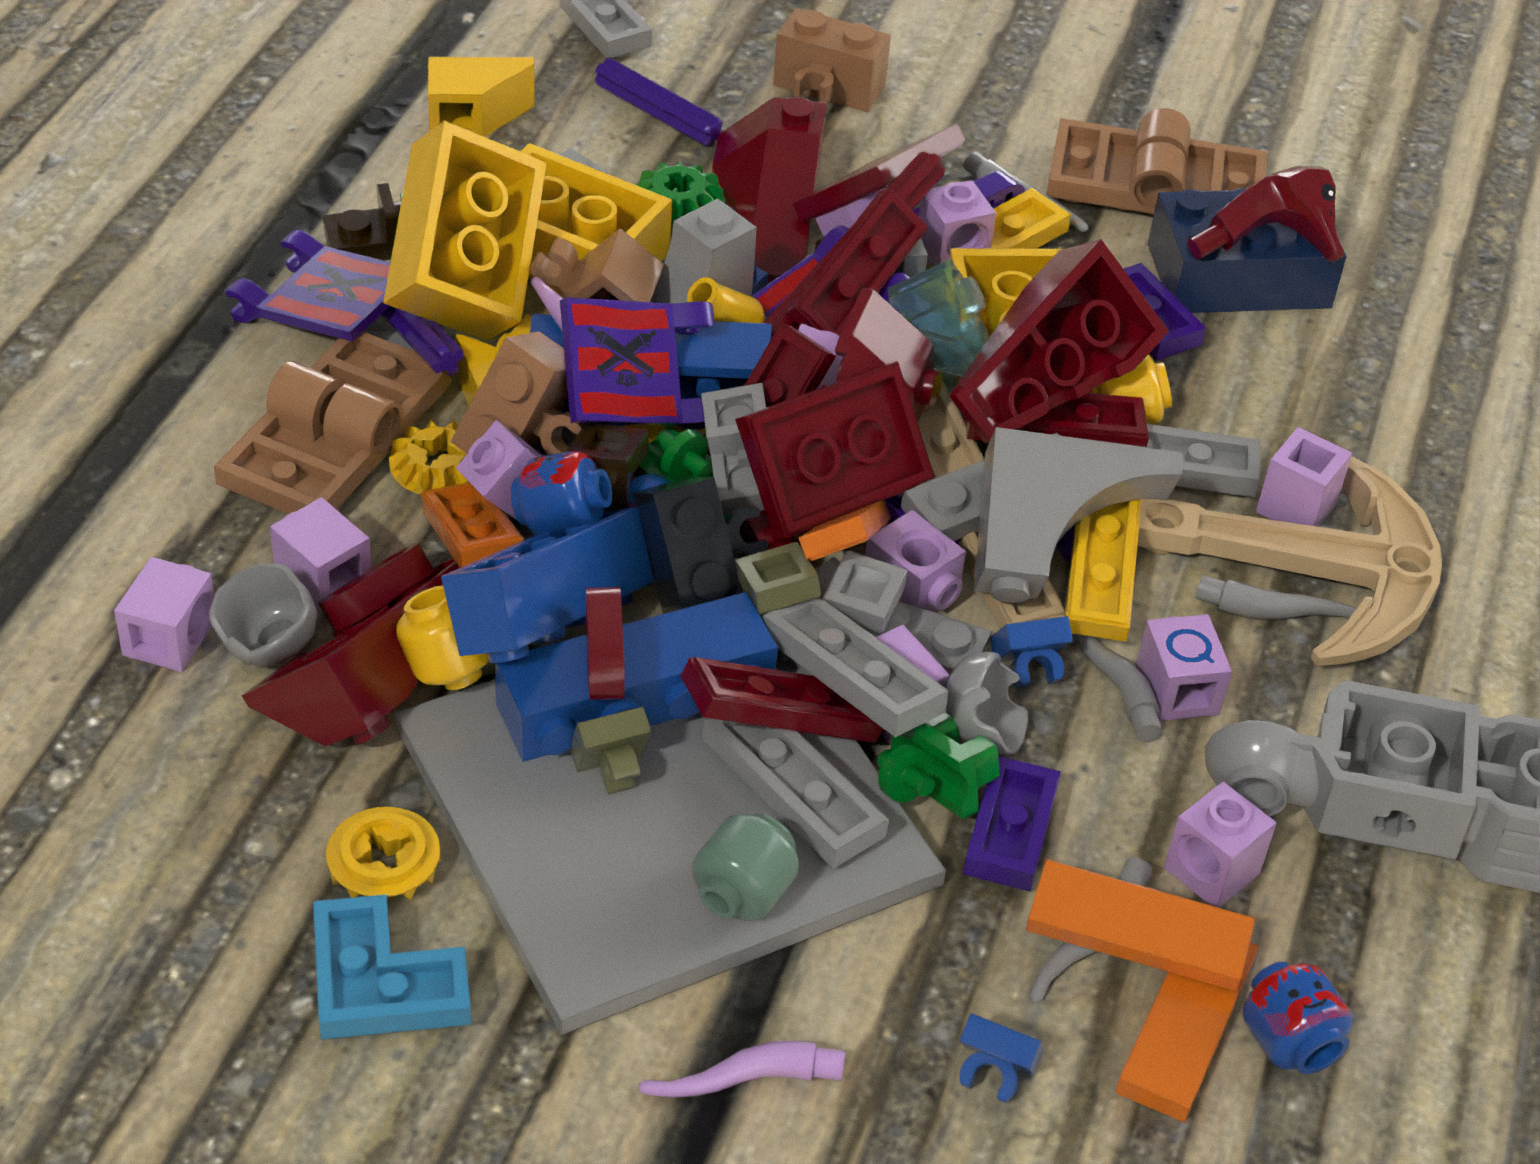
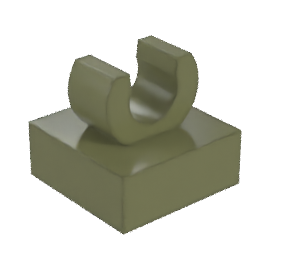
(778, 578)
(613, 746)

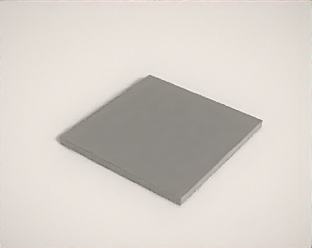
(605, 882)

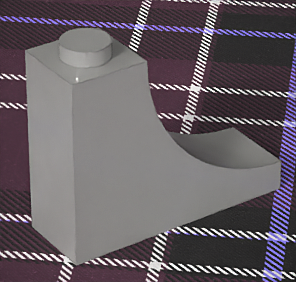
(708, 244)
(1044, 486)

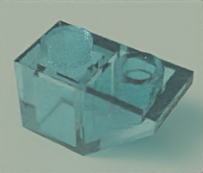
(945, 312)

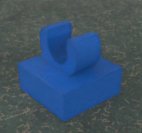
(1033, 642)
(1000, 1048)

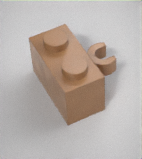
(831, 59)
(611, 271)
(524, 393)

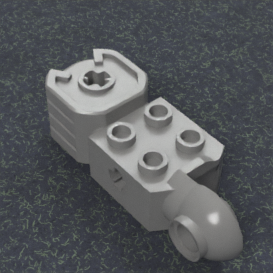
(1400, 777)

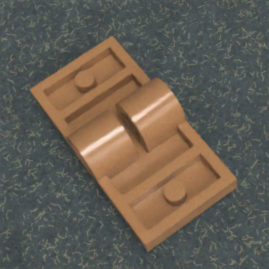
(1131, 166)
(330, 423)

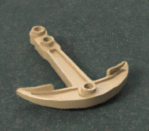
(1396, 562)

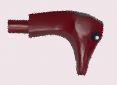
(1292, 197)

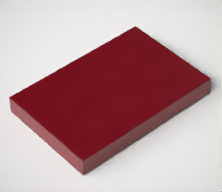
(875, 174)
(835, 450)

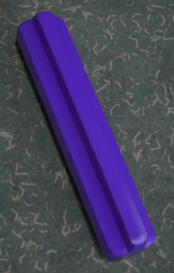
(658, 102)
(426, 339)

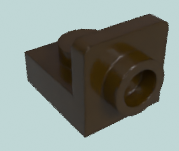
(365, 231)
(616, 451)

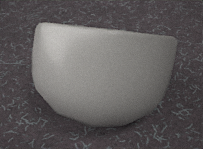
(263, 614)
(981, 702)

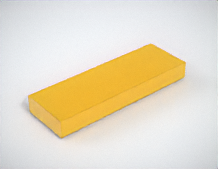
(1103, 571)

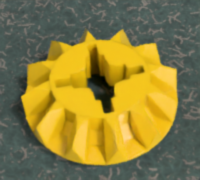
(410, 458)
(393, 832)

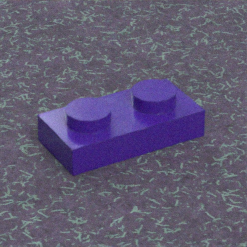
(1183, 327)
(1012, 824)

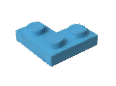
(378, 991)

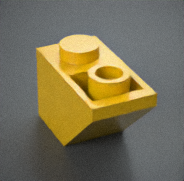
(479, 91)

